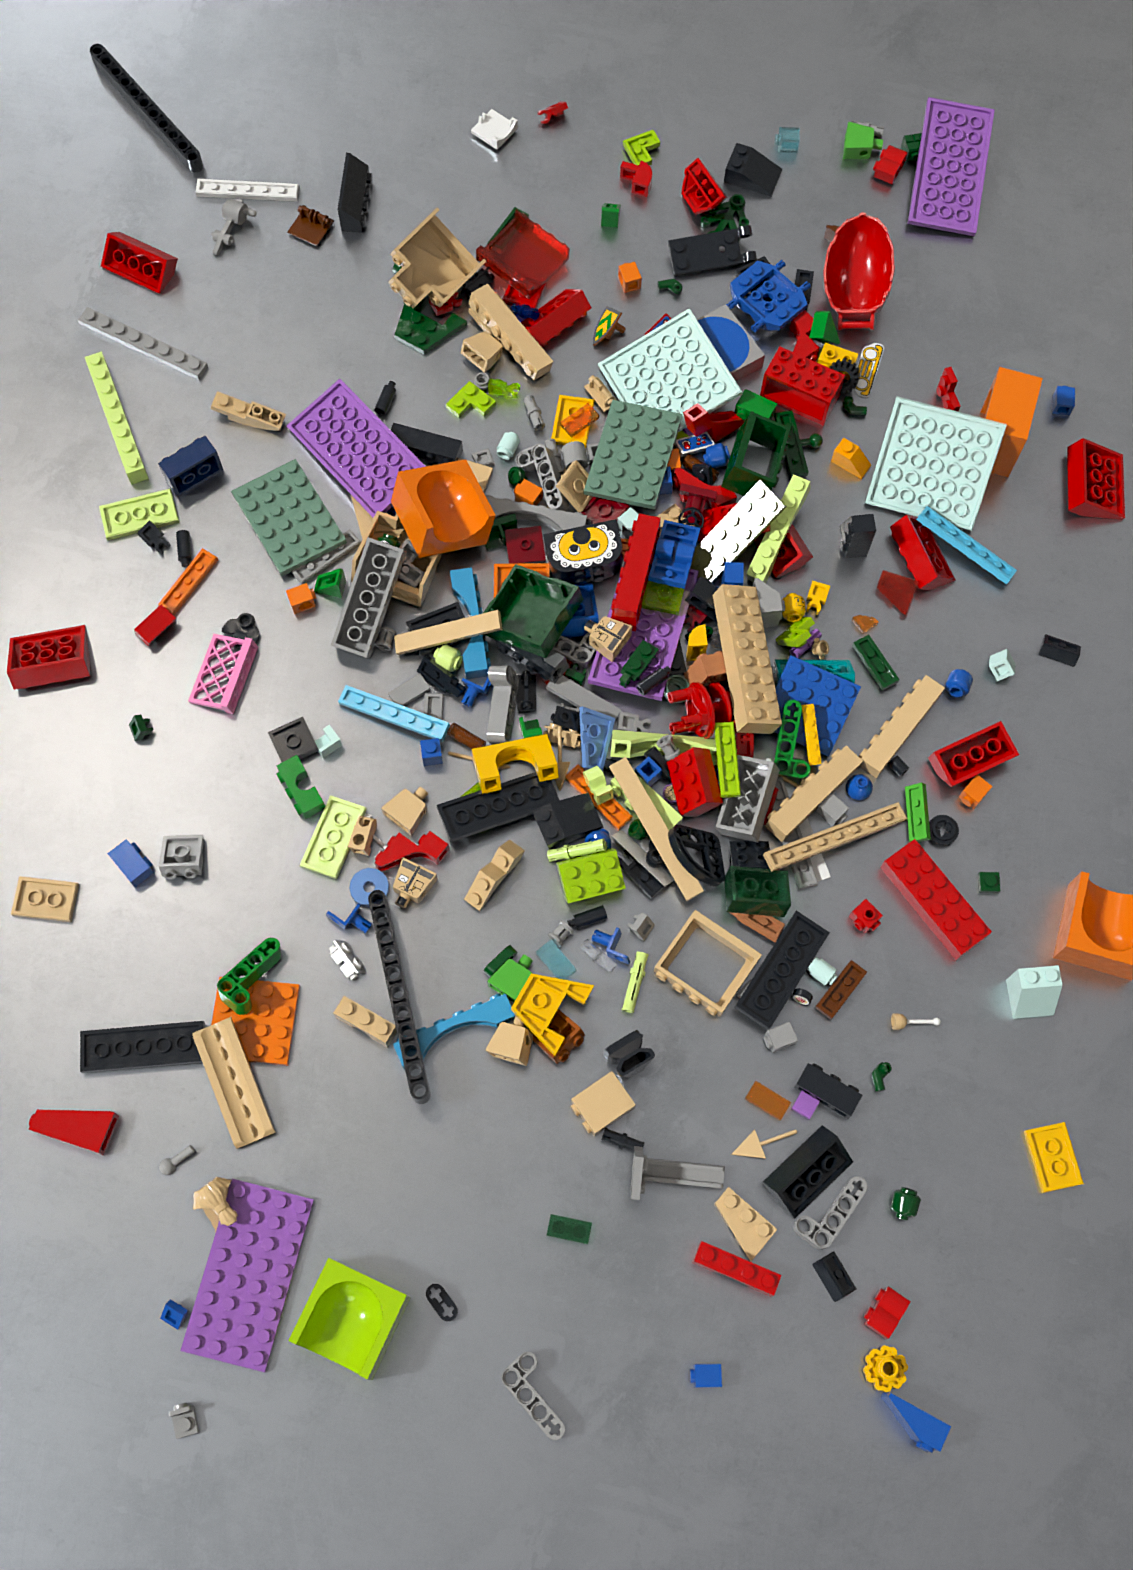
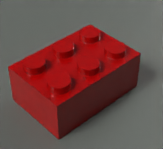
(694, 782)

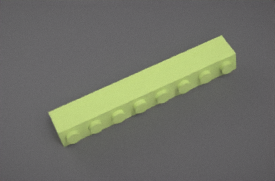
(116, 418)

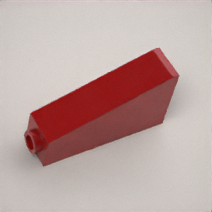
(76, 1127)

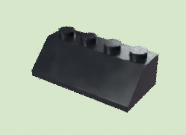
(354, 194)
(808, 1171)

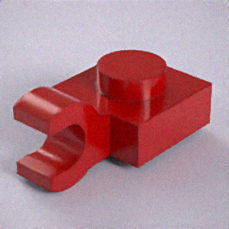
(556, 110)

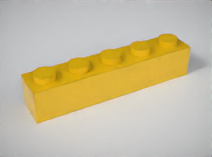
(811, 734)

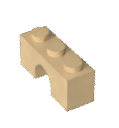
(365, 1020)

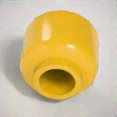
(794, 607)

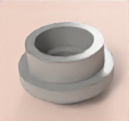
(481, 376)

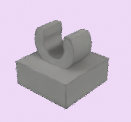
(642, 926)

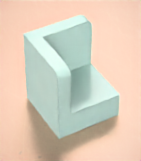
(626, 520)
(1002, 664)
(328, 743)

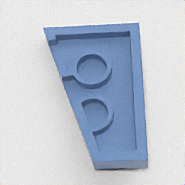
(595, 737)

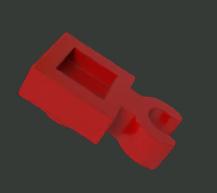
(448, 305)

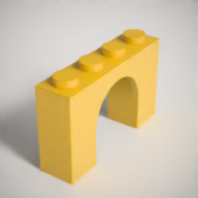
(534, 750)

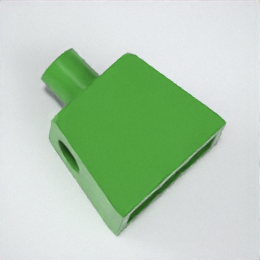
(860, 142)
(511, 977)

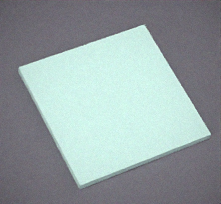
(671, 369)
(935, 462)

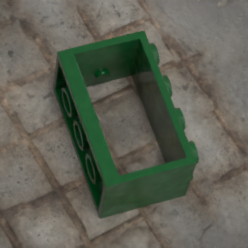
(765, 433)

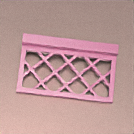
(238, 673)

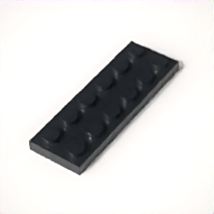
(488, 810)
(781, 970)
(139, 1047)

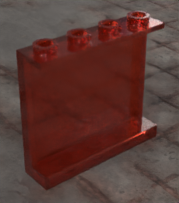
(524, 255)

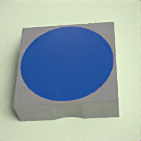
(732, 342)

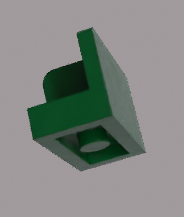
(497, 534)

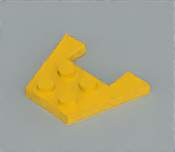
(540, 1002)

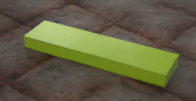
(727, 760)

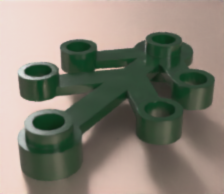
(735, 204)

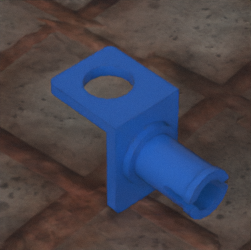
(473, 690)
(354, 918)
(611, 942)

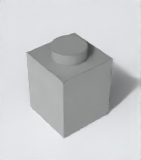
(832, 810)
(780, 1037)

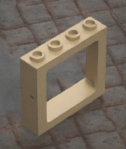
(700, 921)

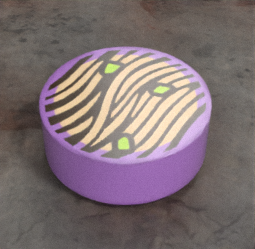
(668, 794)

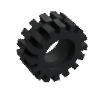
(851, 370)

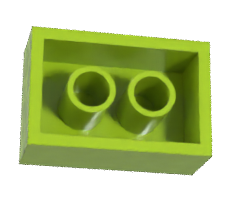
(590, 875)

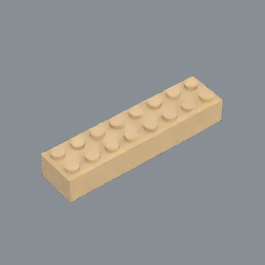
(746, 659)

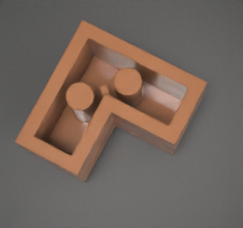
(707, 669)

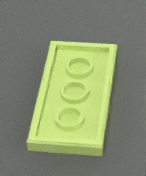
(132, 514)
(331, 837)

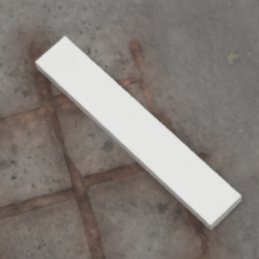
(247, 190)

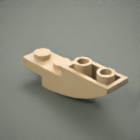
(248, 414)

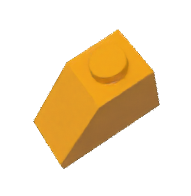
(851, 458)

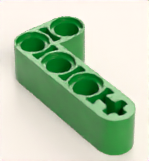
(790, 737)
(266, 953)

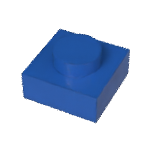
(174, 1314)

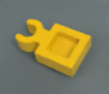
(817, 595)

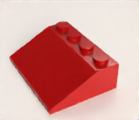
(1095, 481)
(48, 657)

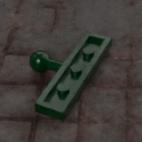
(795, 456)

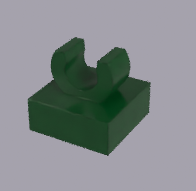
(575, 676)
(139, 728)

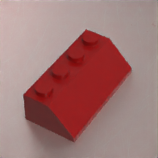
(138, 261)
(557, 315)
(921, 553)
(791, 555)
(973, 754)

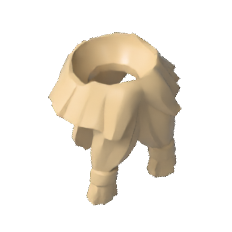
(213, 1202)

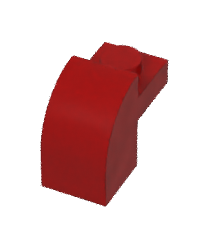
(639, 175)

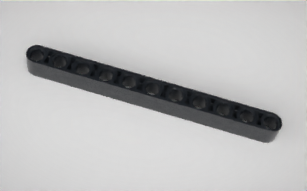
(146, 108)
(402, 1003)

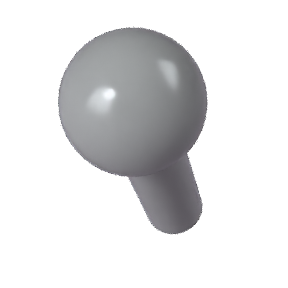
(168, 1165)

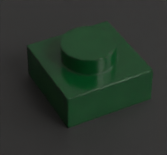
(989, 882)

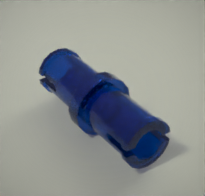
(525, 311)

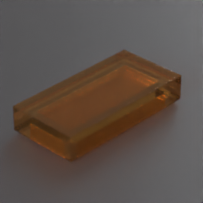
(579, 420)
(767, 1100)

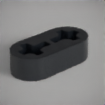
(445, 1299)

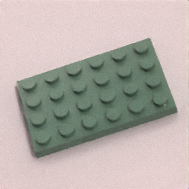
(633, 454)
(288, 517)

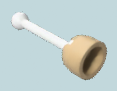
(899, 1021)

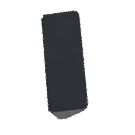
(1060, 650)
(834, 1276)

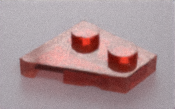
(898, 590)

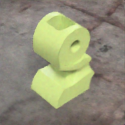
(597, 783)

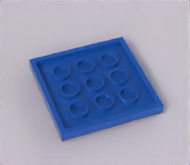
(829, 694)

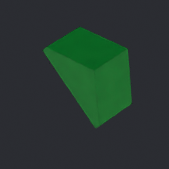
(610, 215)
(824, 329)
(331, 583)

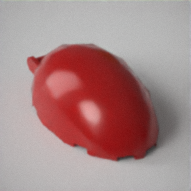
(859, 271)

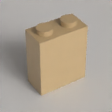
(602, 1104)

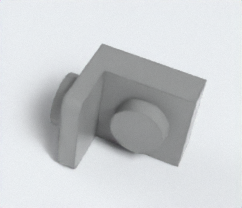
(184, 1420)

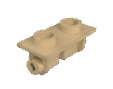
(599, 393)
(570, 736)

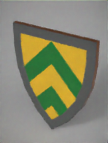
(607, 325)

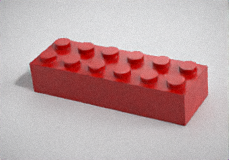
(636, 570)
(935, 899)

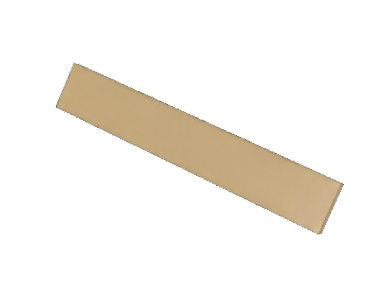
(448, 632)

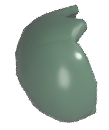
(675, 683)

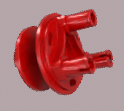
(702, 708)

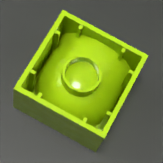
(350, 1319)

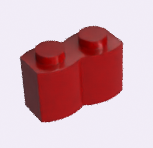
(890, 164)
(886, 1312)

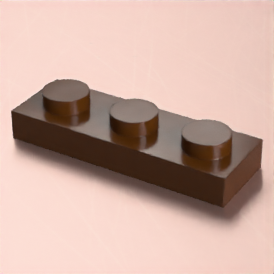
(841, 989)

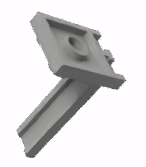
(672, 1172)

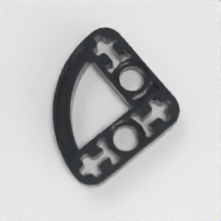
(709, 845)

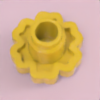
(885, 1368)

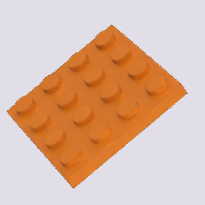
(269, 1025)

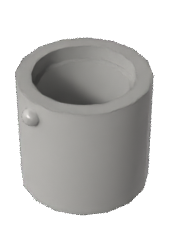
(574, 451)

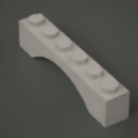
(553, 518)

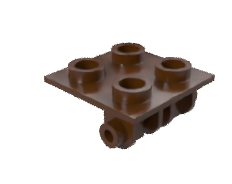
(310, 225)

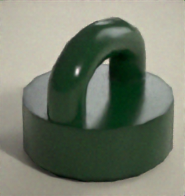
(516, 475)
(637, 830)

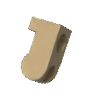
(362, 835)

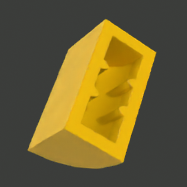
(697, 643)

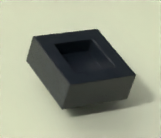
(703, 473)

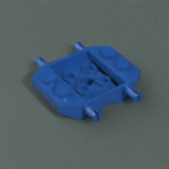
(786, 297)

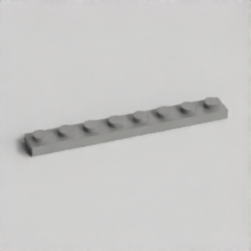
(143, 343)

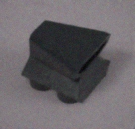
(629, 1055)

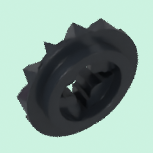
(950, 826)

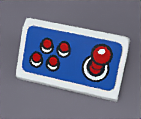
(693, 444)

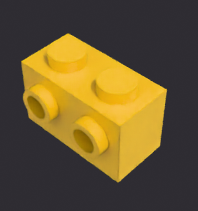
(832, 353)

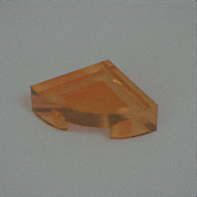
(864, 623)

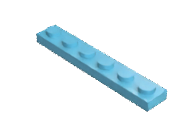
(966, 545)
(394, 713)

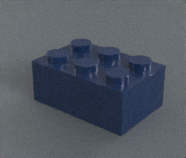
(190, 466)

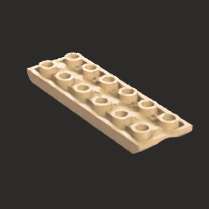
(233, 1083)

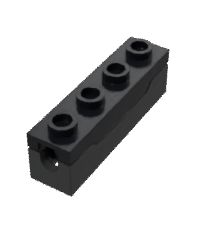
(548, 668)

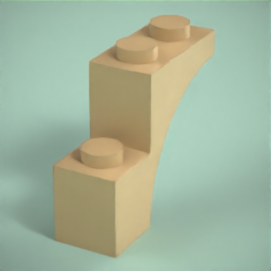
(492, 874)

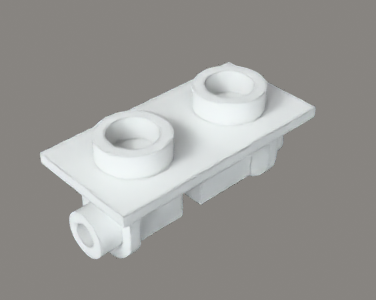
(343, 952)

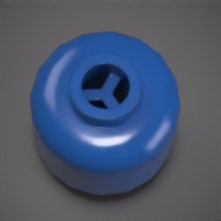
(717, 455)
(959, 683)

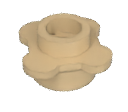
(820, 648)

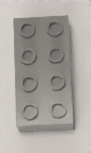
(745, 815)

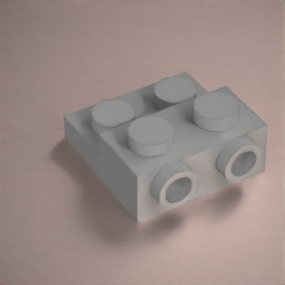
(181, 856)

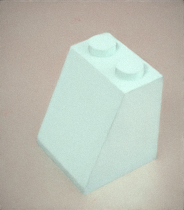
(1034, 991)

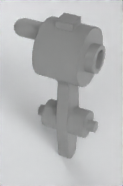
(235, 213)

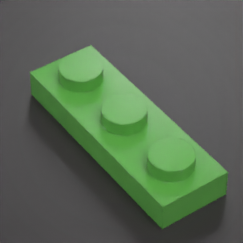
(917, 812)

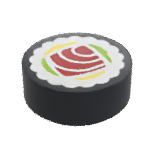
(802, 996)

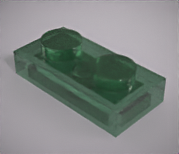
(569, 1229)

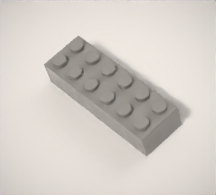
(368, 598)

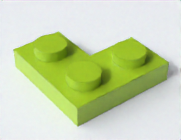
(638, 147)
(469, 397)
(796, 634)

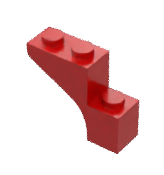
(801, 328)
(715, 424)
(723, 498)
(400, 847)

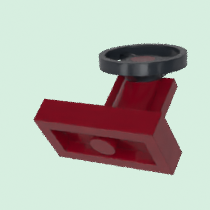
(695, 503)

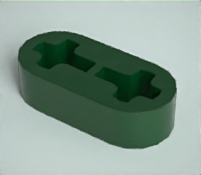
(499, 960)

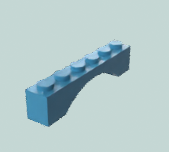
(474, 657)
(487, 1013)

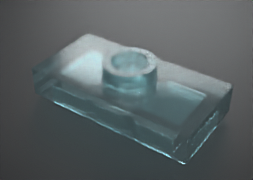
(555, 960)

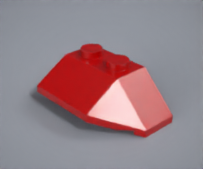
(701, 188)

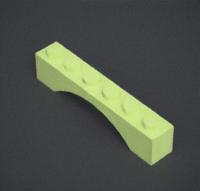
(772, 541)
(634, 744)

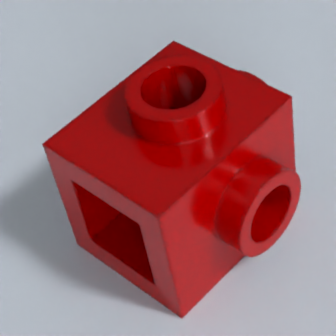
(866, 917)

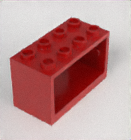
(802, 385)

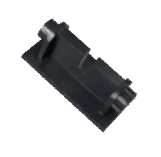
(482, 278)
(526, 692)
(566, 718)

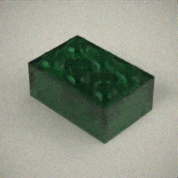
(757, 891)

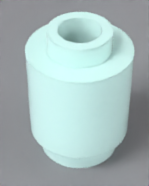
(508, 445)
(822, 971)

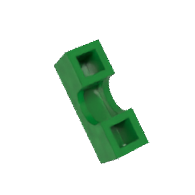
(292, 773)

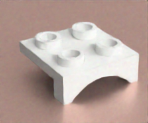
(494, 128)

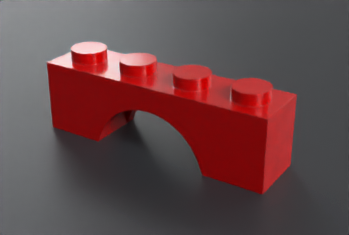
(737, 1268)

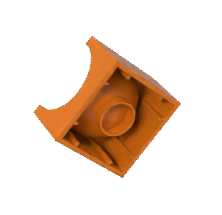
(1011, 402)
(442, 508)
(1096, 928)

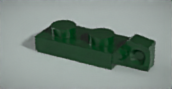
(638, 663)

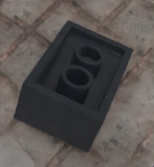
(752, 170)
(567, 820)

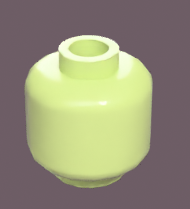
(448, 657)

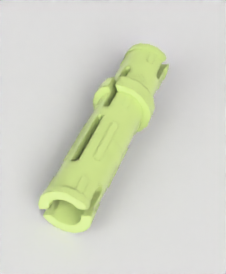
(570, 851)
(637, 974)

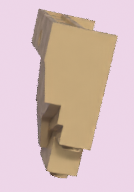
(431, 264)
(387, 524)

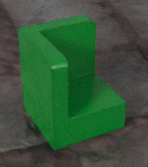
(529, 728)

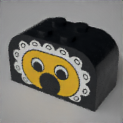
(585, 553)

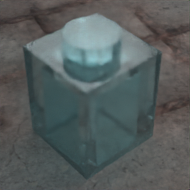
(787, 139)

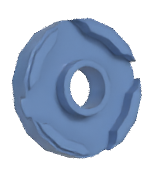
(364, 877)

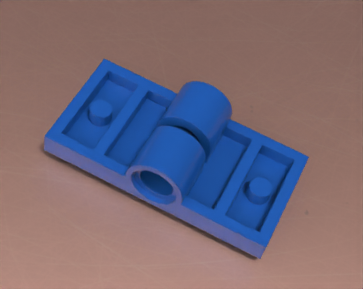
(674, 554)

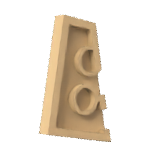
(746, 1224)

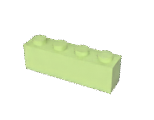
(667, 813)

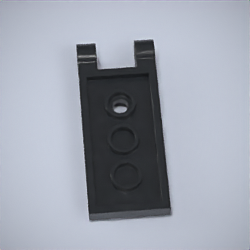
(703, 254)

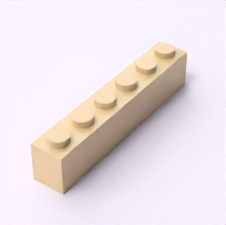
(510, 332)
(901, 725)
(807, 798)

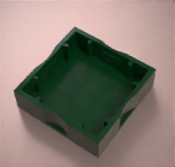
(533, 610)

